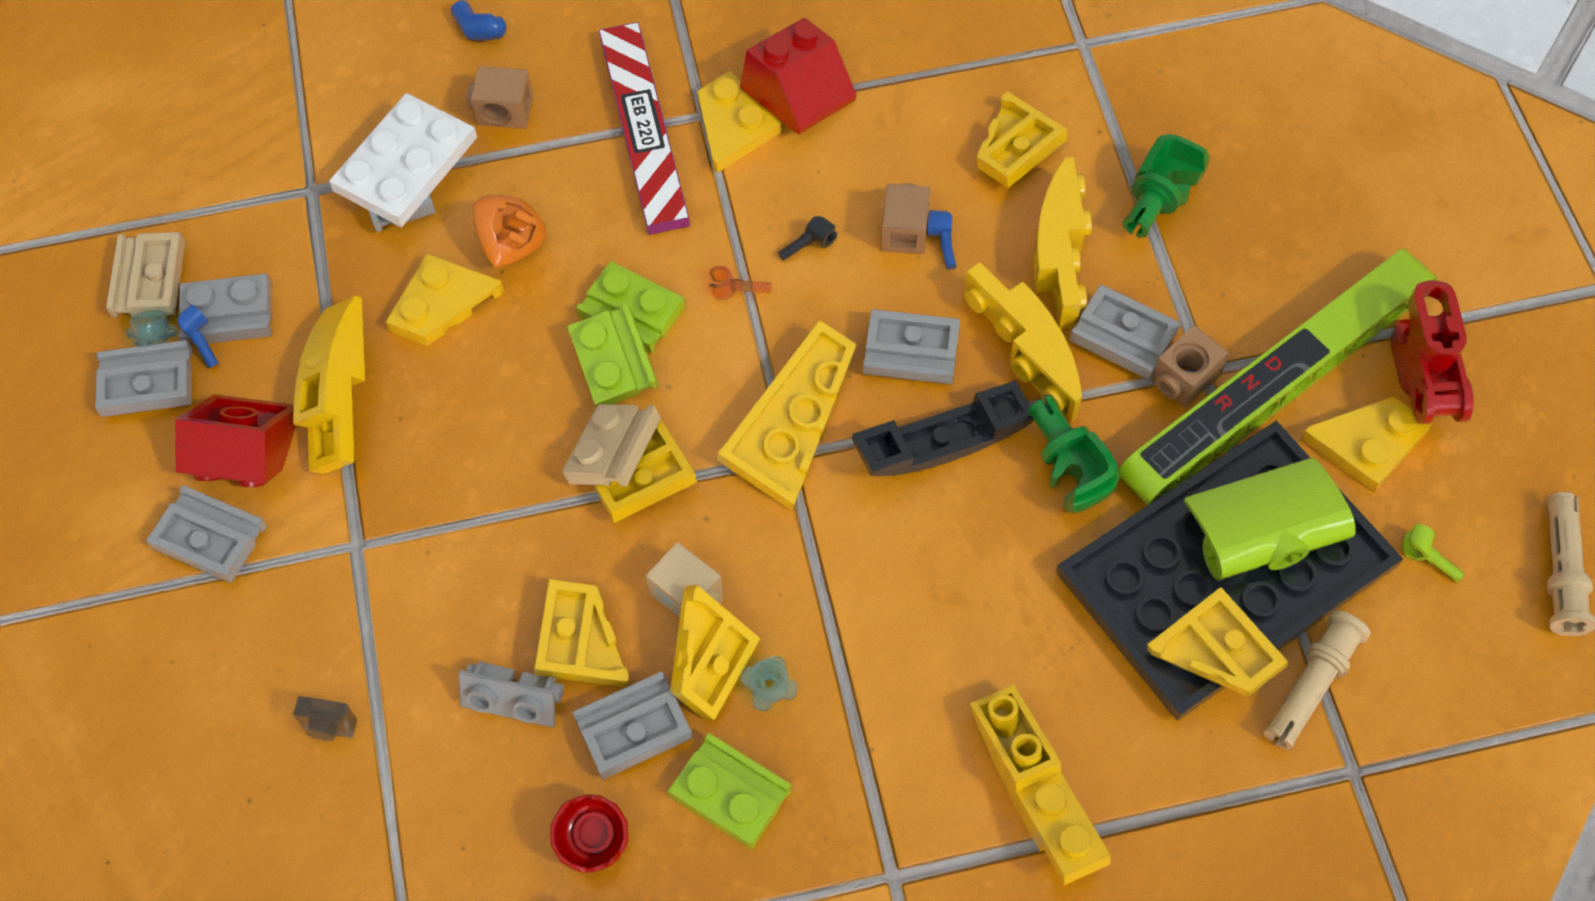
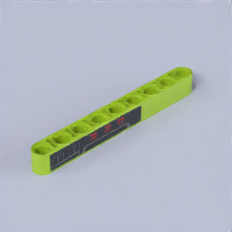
(1274, 378)

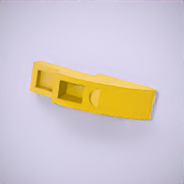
(1060, 242)
(1038, 346)
(324, 384)
(1037, 785)

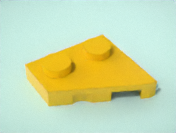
(733, 121)
(1018, 141)
(439, 298)
(1368, 440)
(657, 476)
(577, 638)
(1220, 646)
(708, 653)

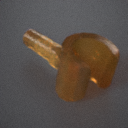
(730, 286)

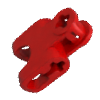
(1431, 358)

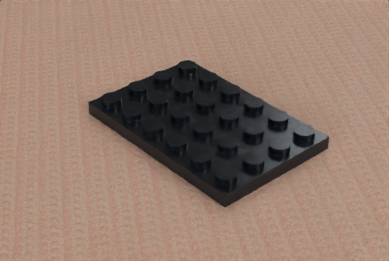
(1156, 572)

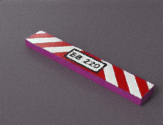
(644, 129)

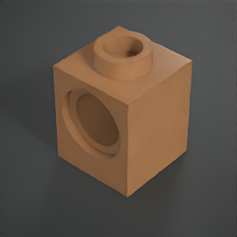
(501, 97)
(905, 218)
(1191, 351)

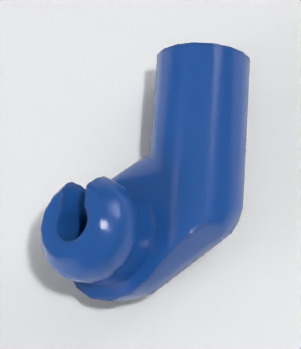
(477, 26)

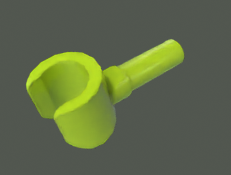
(1418, 546)

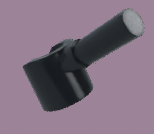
(817, 230)

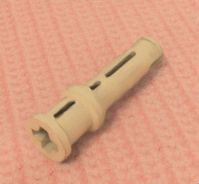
(1569, 581)
(1327, 661)

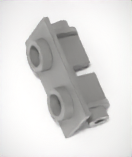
(492, 691)

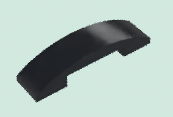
(945, 436)

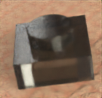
(325, 718)

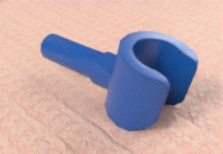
(941, 225)
(190, 322)

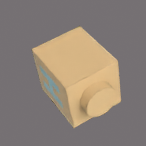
(677, 571)

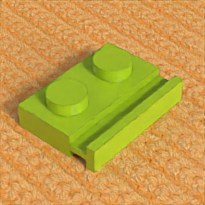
(651, 304)
(612, 356)
(730, 791)

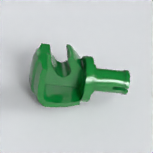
(1165, 180)
(1075, 454)

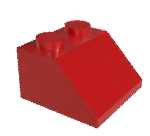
(798, 76)
(234, 439)

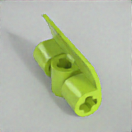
(1270, 519)

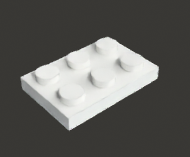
(403, 159)

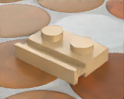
(146, 273)
(611, 445)

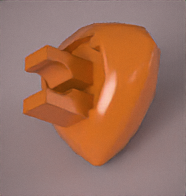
(507, 228)

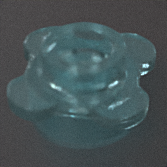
(150, 328)
(769, 669)

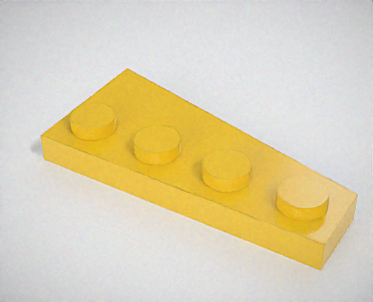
(786, 423)

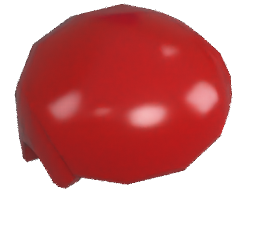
(589, 833)

